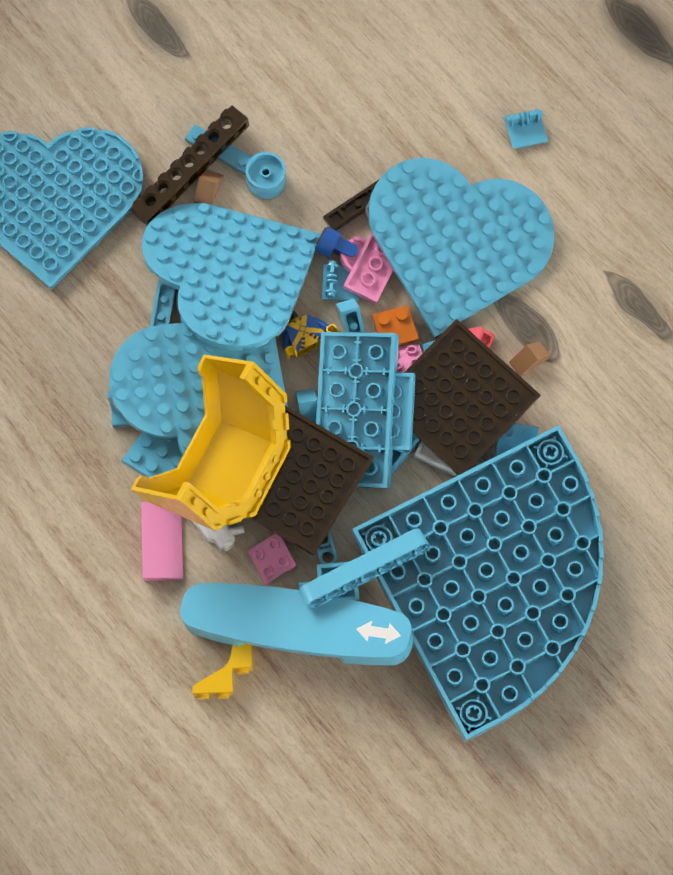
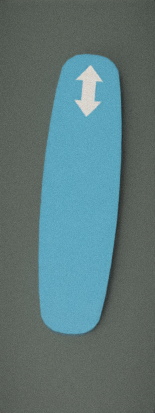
(282, 622)

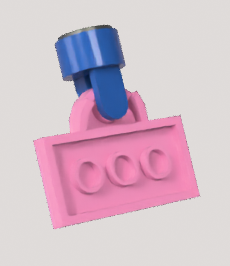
(362, 259)

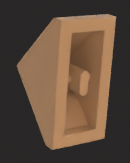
(208, 187)
(529, 358)

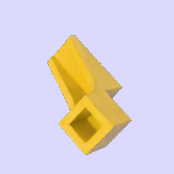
(221, 682)

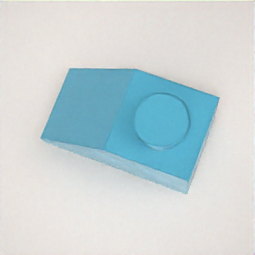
(350, 316)

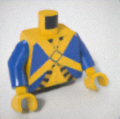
(304, 334)

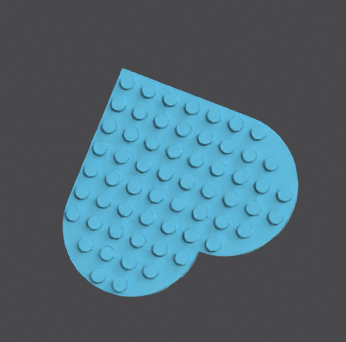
(63, 196)
(457, 241)
(231, 271)
(159, 384)

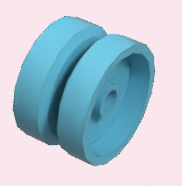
(265, 175)

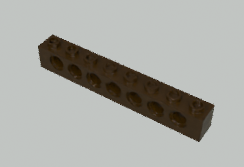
(189, 175)

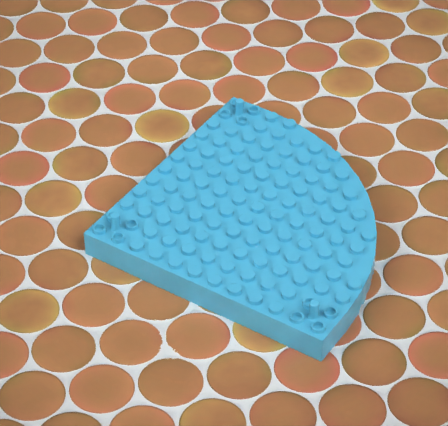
(503, 580)

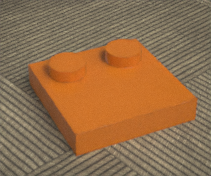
(397, 321)

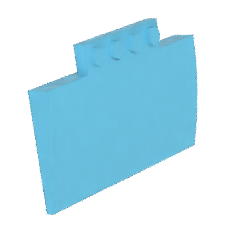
(366, 398)

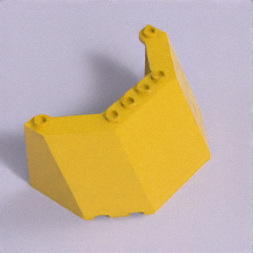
(231, 452)

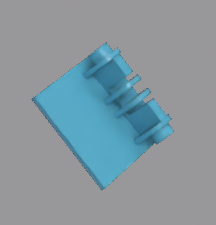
(526, 128)
(333, 280)
(515, 436)

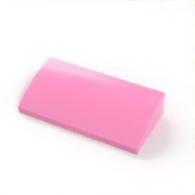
(161, 544)

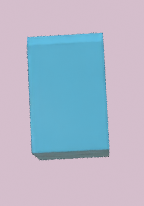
(307, 403)

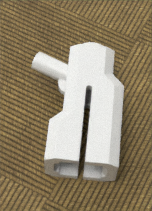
(223, 537)

